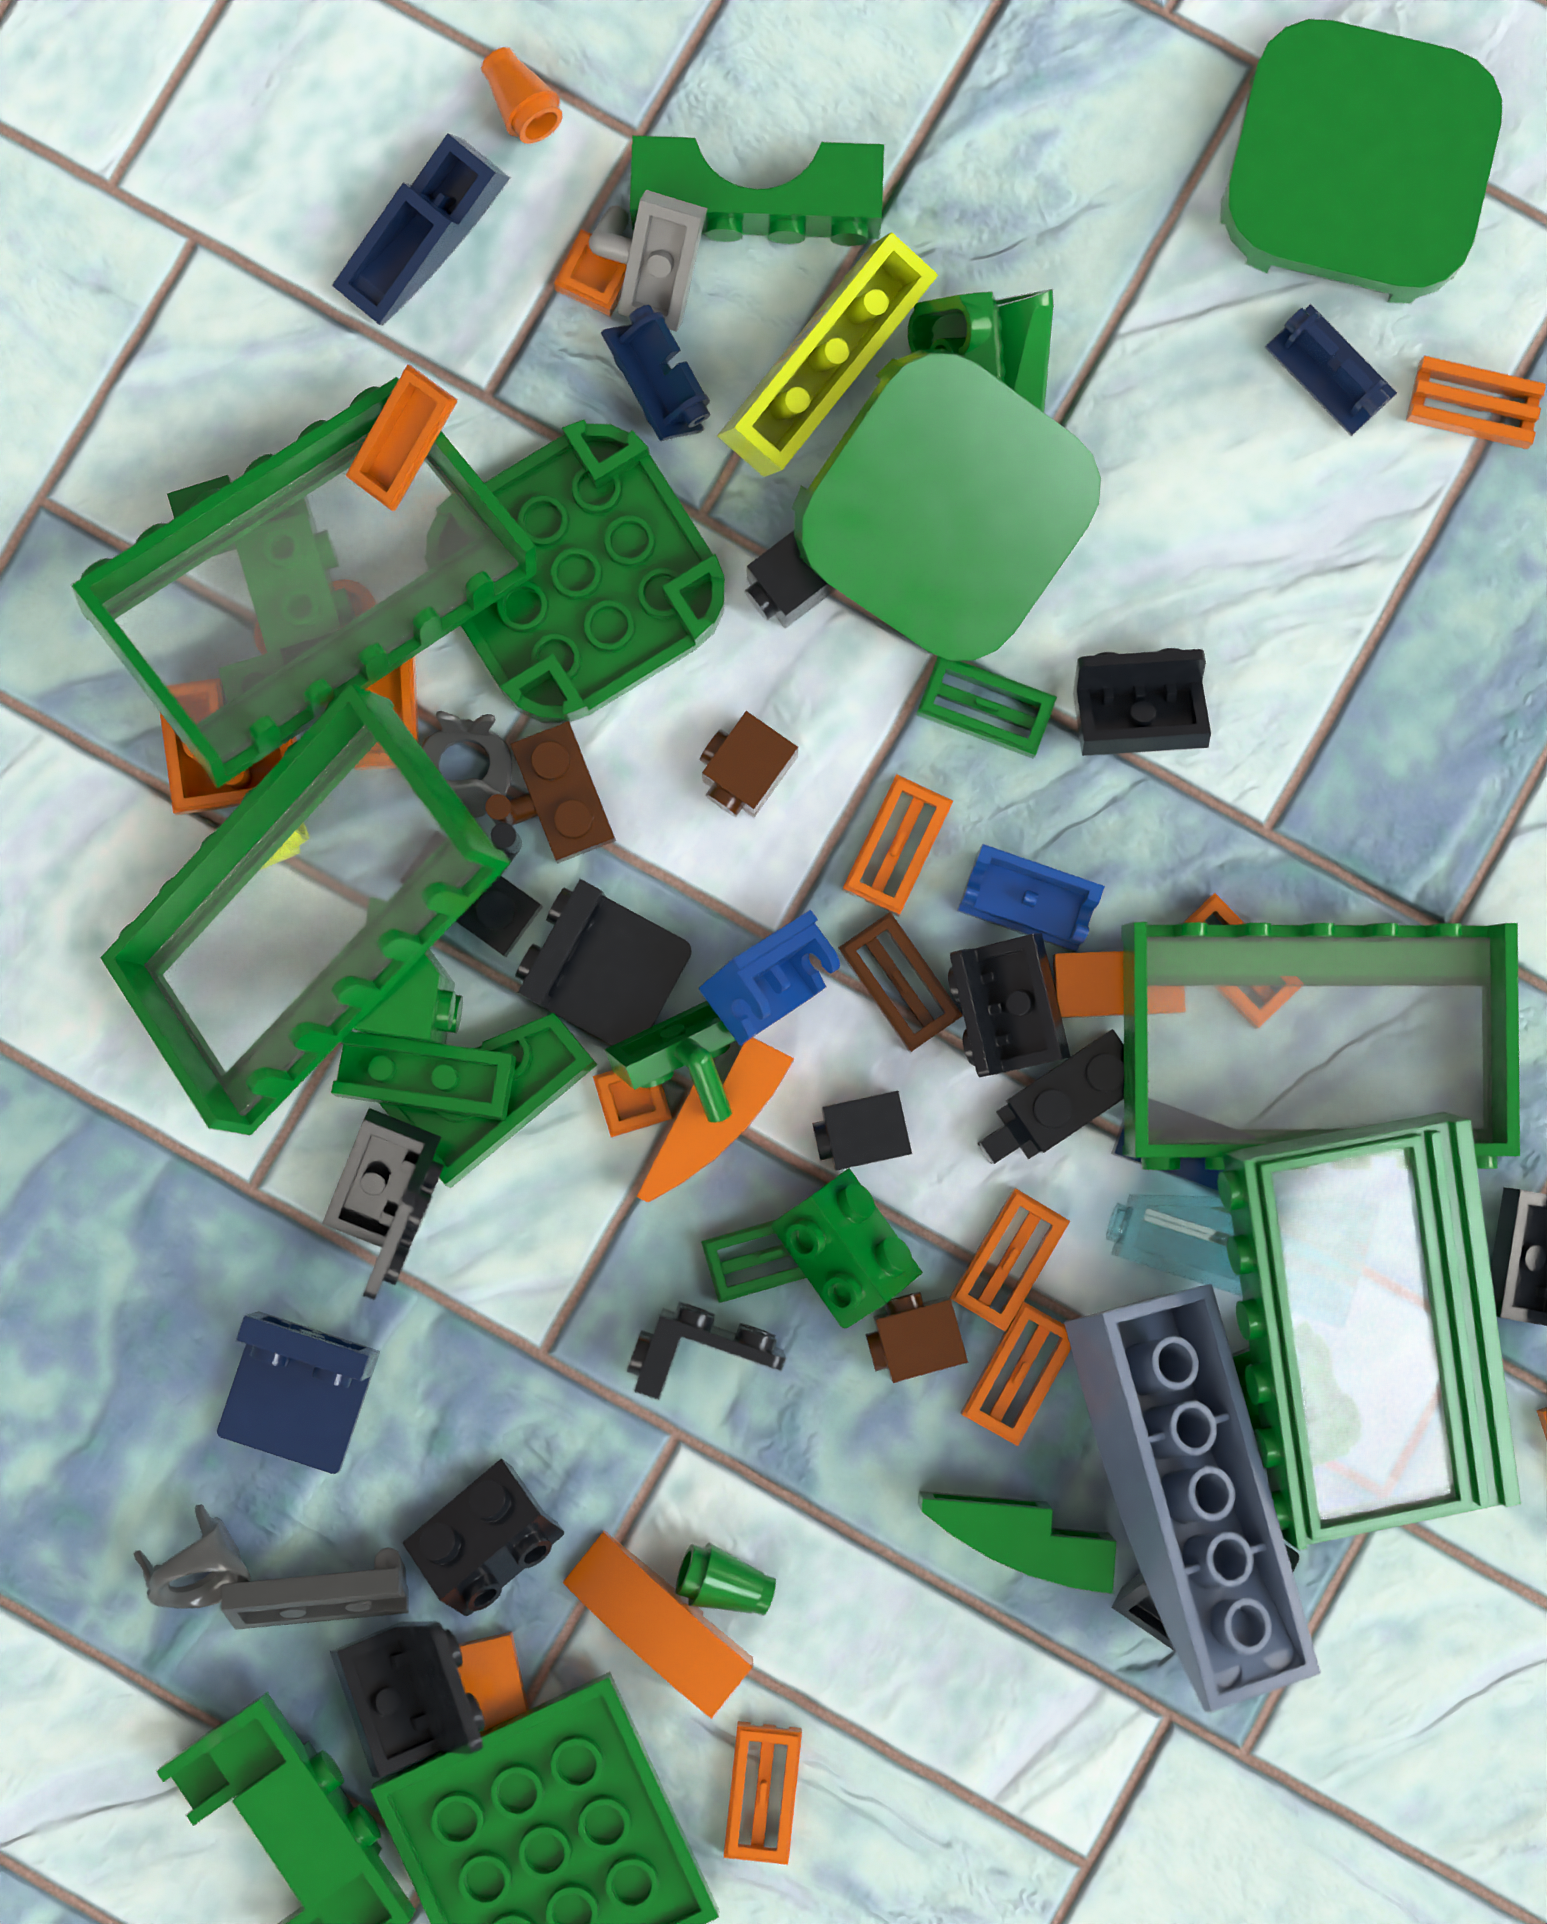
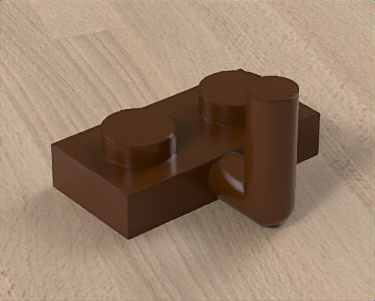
(558, 794)

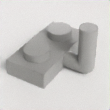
(658, 255)

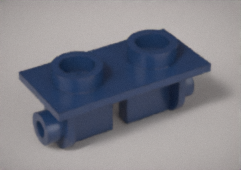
(1330, 369)
(668, 396)

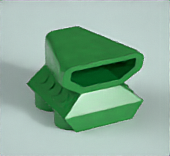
(1001, 335)

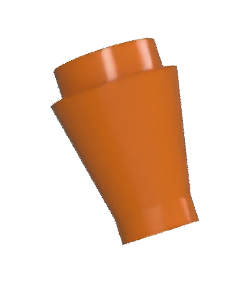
(524, 100)

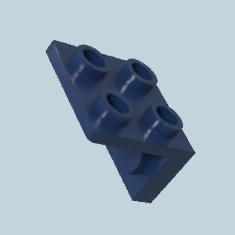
(296, 1392)

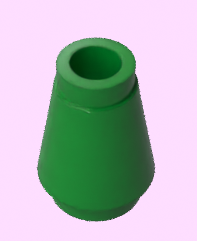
(723, 1582)

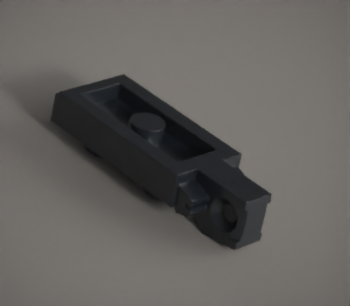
(1060, 1101)

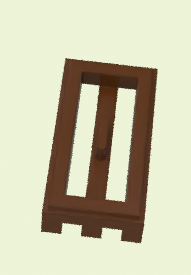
(869, 938)

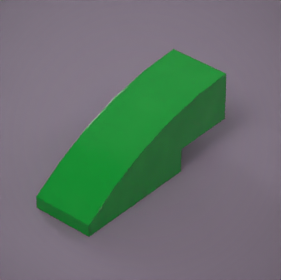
(1023, 1538)

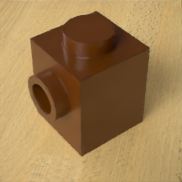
(746, 765)
(916, 1337)

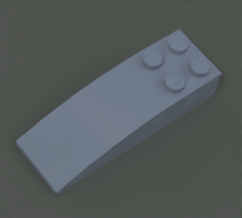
(1194, 1492)

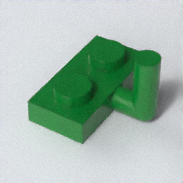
(682, 1040)

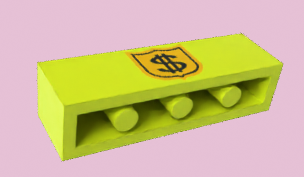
(827, 355)

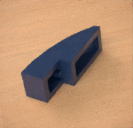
(420, 229)

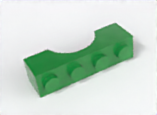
(831, 199)

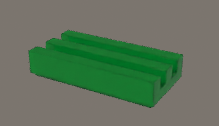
(980, 729)
(719, 1269)

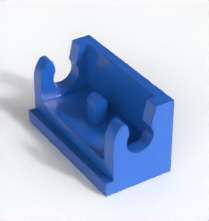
(1030, 897)
(770, 978)

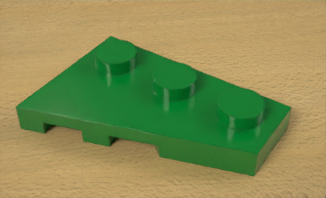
(545, 1068)

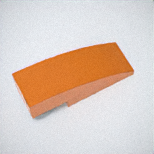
(694, 1140)
(659, 1624)

